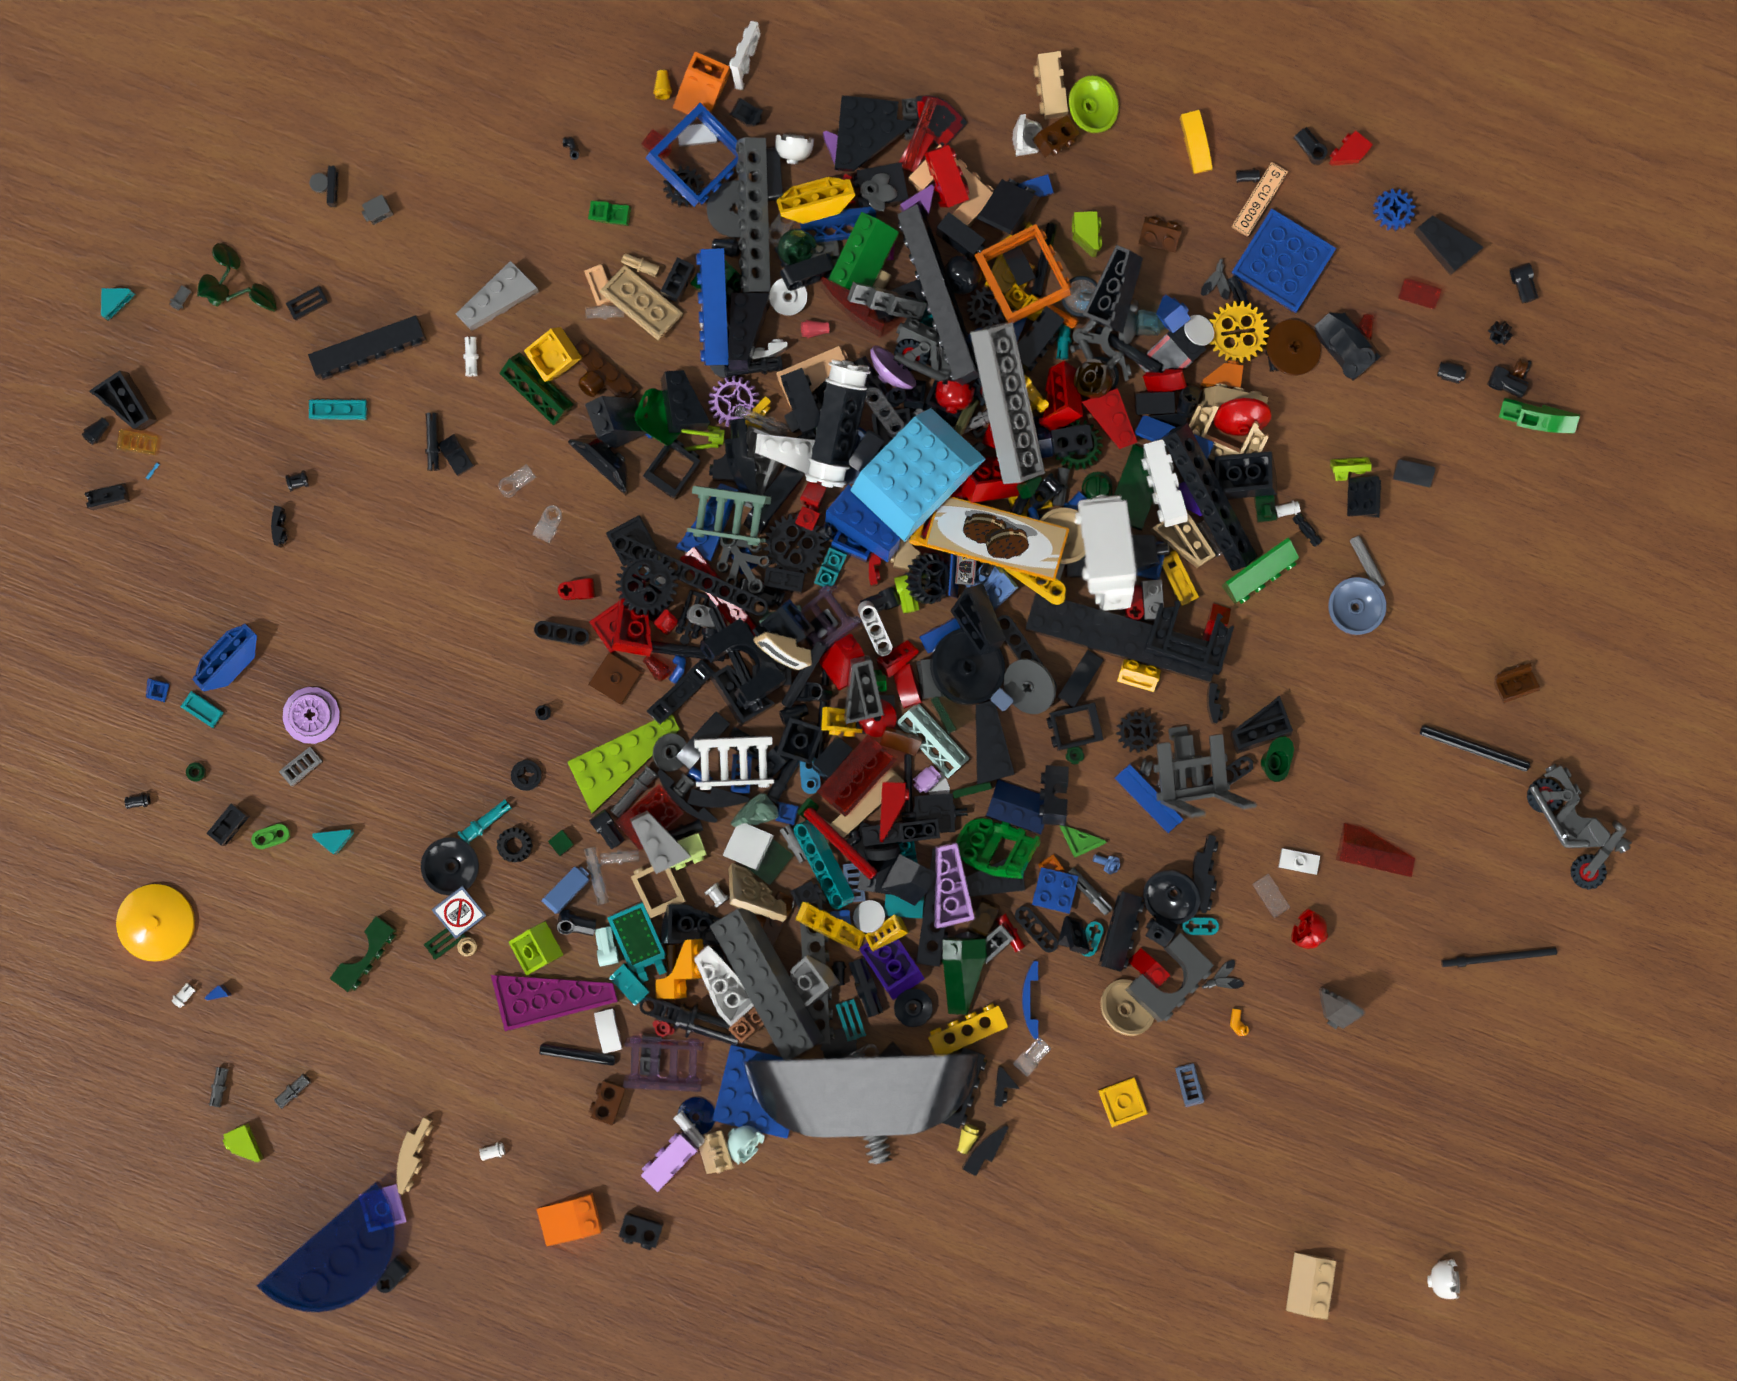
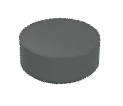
(318, 183)

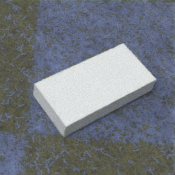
(696, 135)

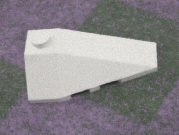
(723, 986)

